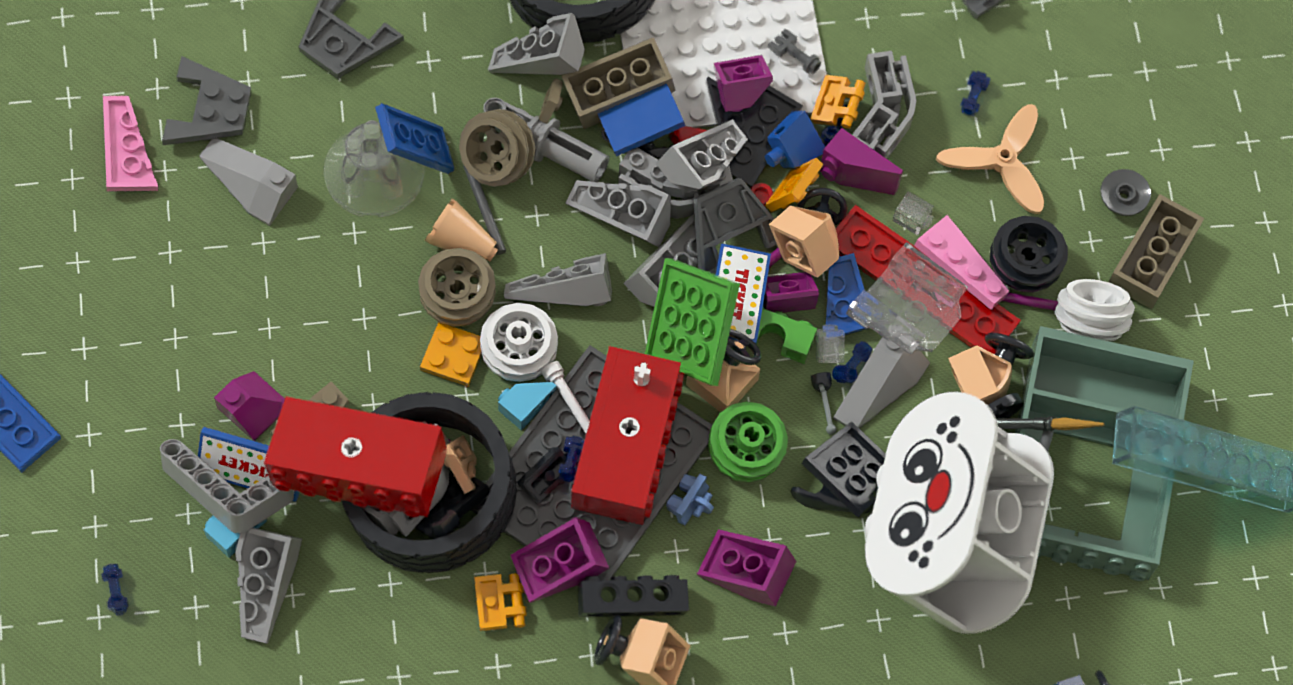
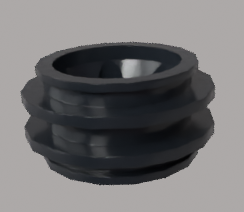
(1029, 274)

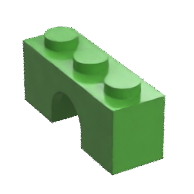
(796, 335)

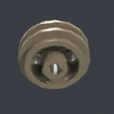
(517, 151)
(457, 308)

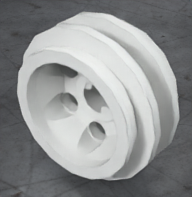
(1095, 309)
(518, 321)

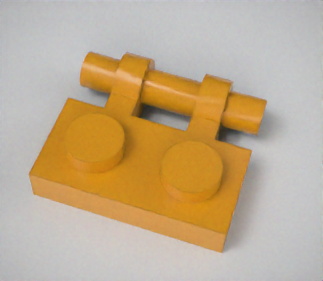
(831, 99)
(490, 602)

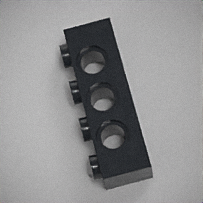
(592, 605)

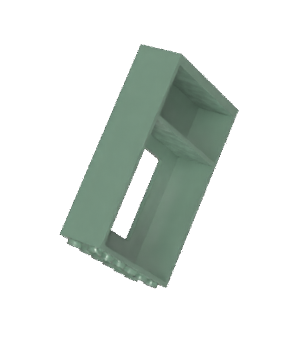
(1093, 382)

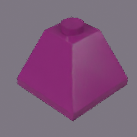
(742, 81)
(250, 404)

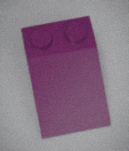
(858, 166)
(559, 560)
(748, 566)

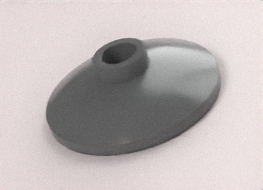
(1129, 183)

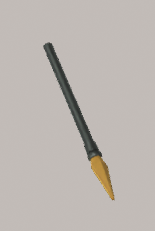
(1044, 423)

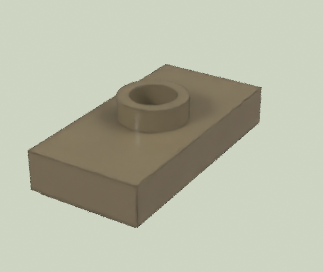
(551, 100)

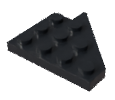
(756, 124)

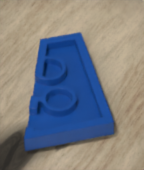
(843, 288)

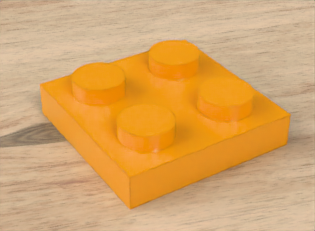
(794, 185)
(452, 354)

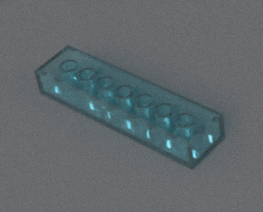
(1204, 458)

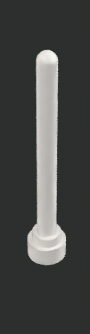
(554, 373)

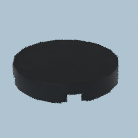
(1006, 406)

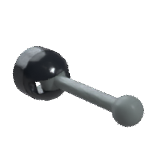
(822, 383)

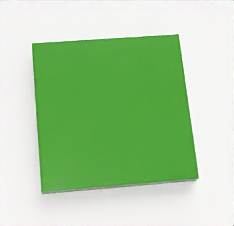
(692, 320)

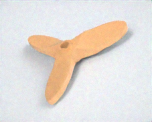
(1004, 160)

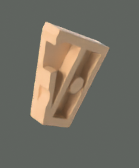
(462, 462)

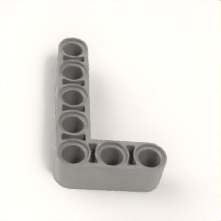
(233, 509)

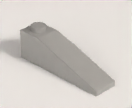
(545, 50)
(702, 157)
(251, 179)
(632, 208)
(679, 246)
(580, 285)
(881, 382)
(265, 572)

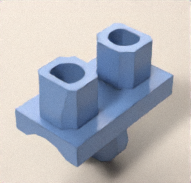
(694, 502)

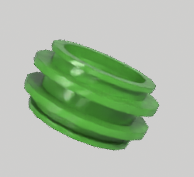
(758, 422)

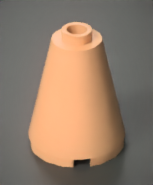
(460, 230)

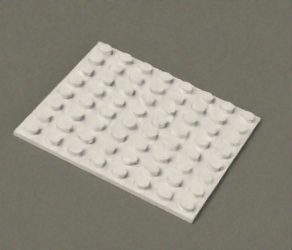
(713, 31)

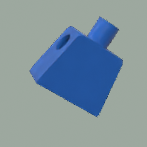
(794, 141)

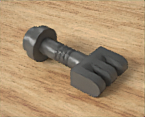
(787, 44)

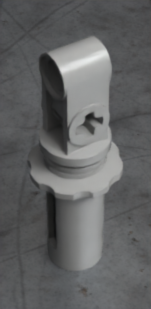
(557, 145)

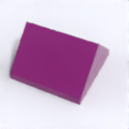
(790, 293)

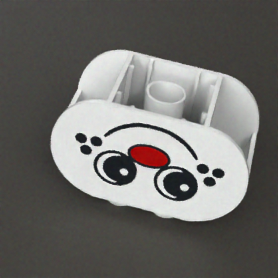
(959, 514)

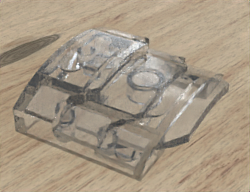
(911, 302)

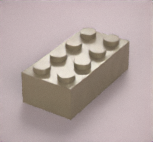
(616, 80)
(1156, 251)

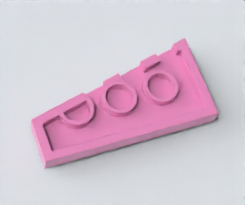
(125, 151)
(956, 255)

